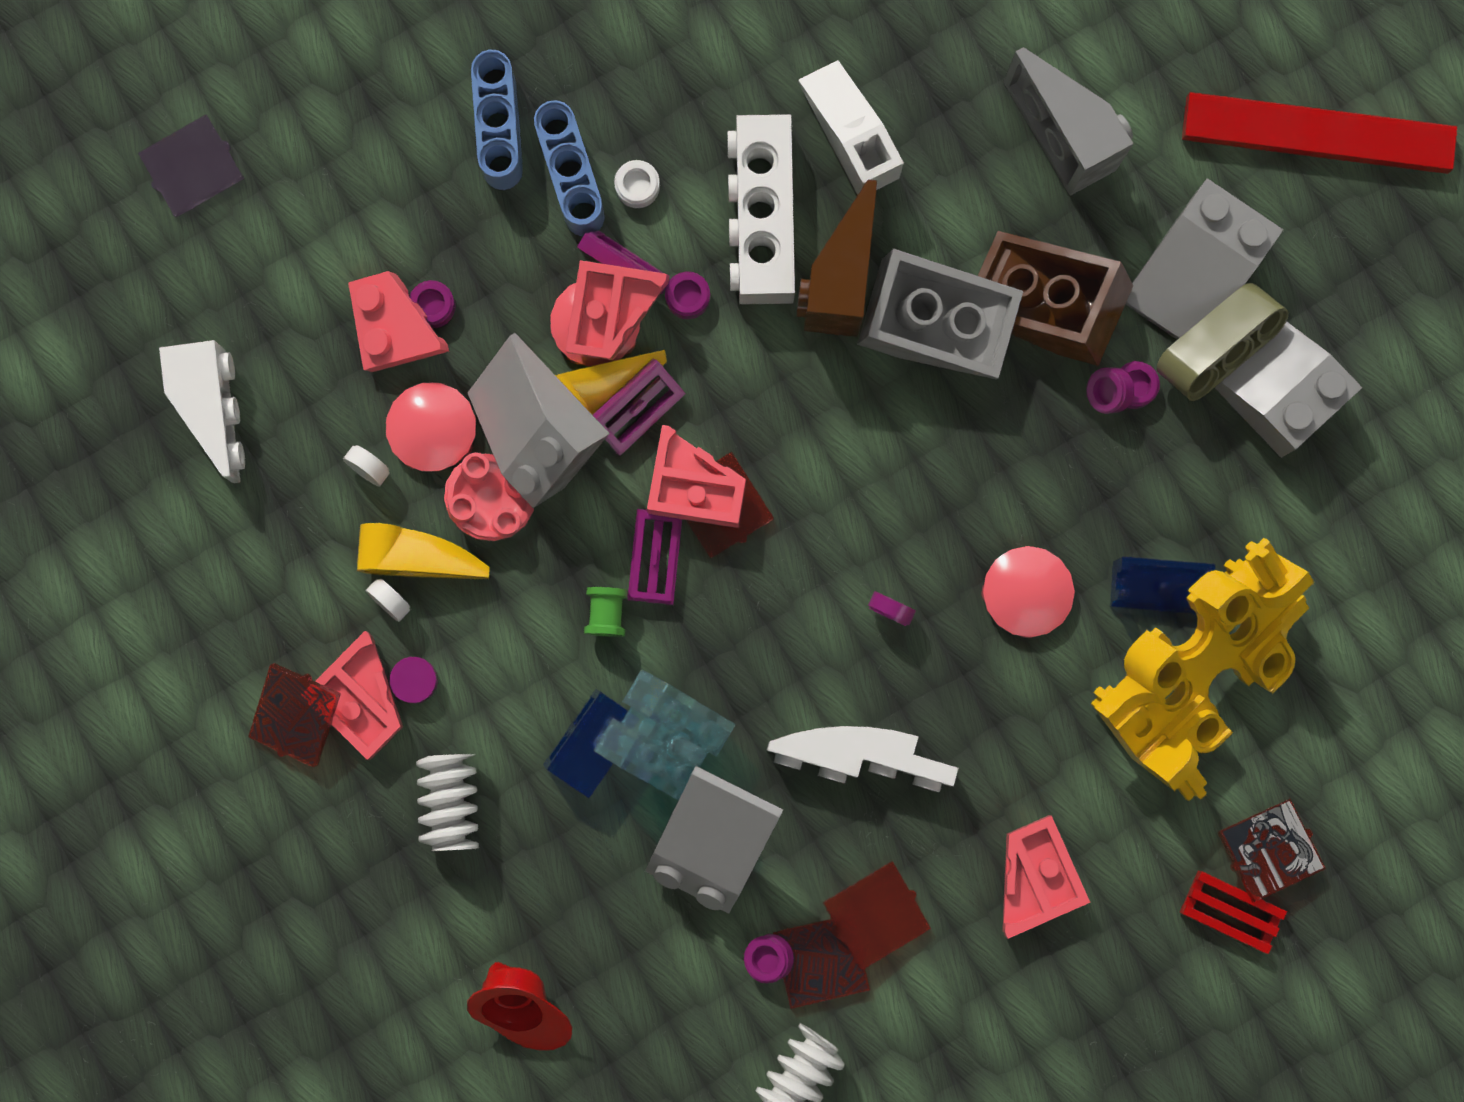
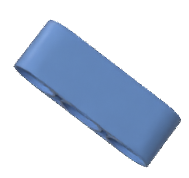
(494, 99)
(564, 148)

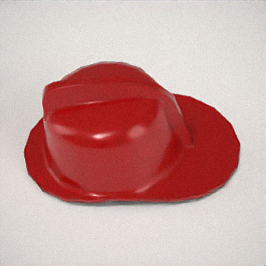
(517, 1007)

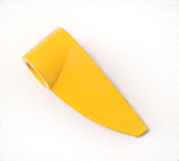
(598, 383)
(411, 553)

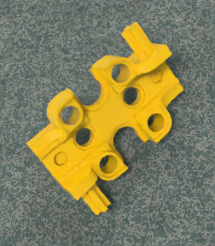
(1168, 732)

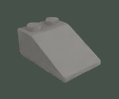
(1069, 121)
(1201, 260)
(939, 315)
(1288, 389)
(533, 422)
(713, 840)

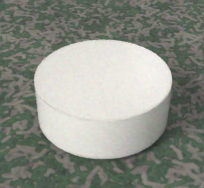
(637, 184)
(366, 465)
(388, 599)

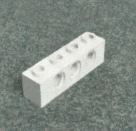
(771, 140)

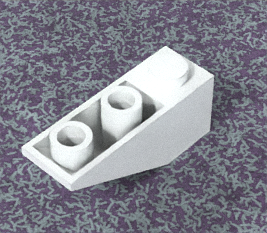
(852, 127)
(199, 389)

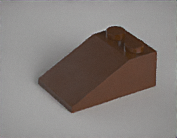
(838, 278)
(1067, 295)

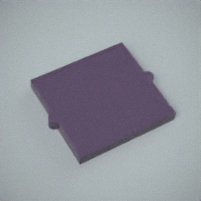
(191, 165)

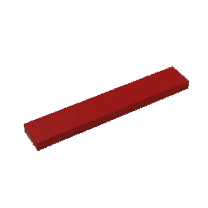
(1319, 133)

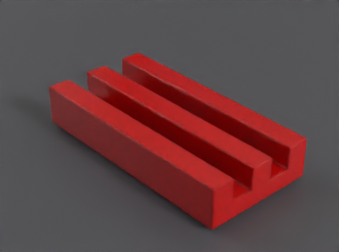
(1269, 928)

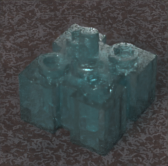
(663, 735)

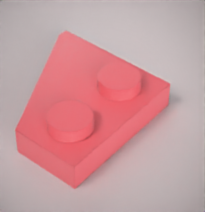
(609, 307)
(390, 324)
(693, 485)
(366, 704)
(1038, 878)

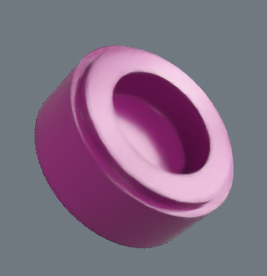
(687, 295)
(435, 301)
(1145, 383)
(1110, 390)
(891, 609)
(413, 680)
(768, 958)

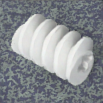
(447, 802)
(803, 1070)

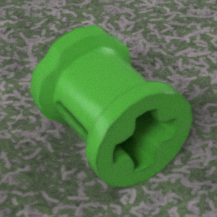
(605, 611)

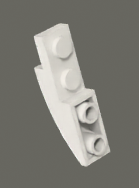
(843, 748)

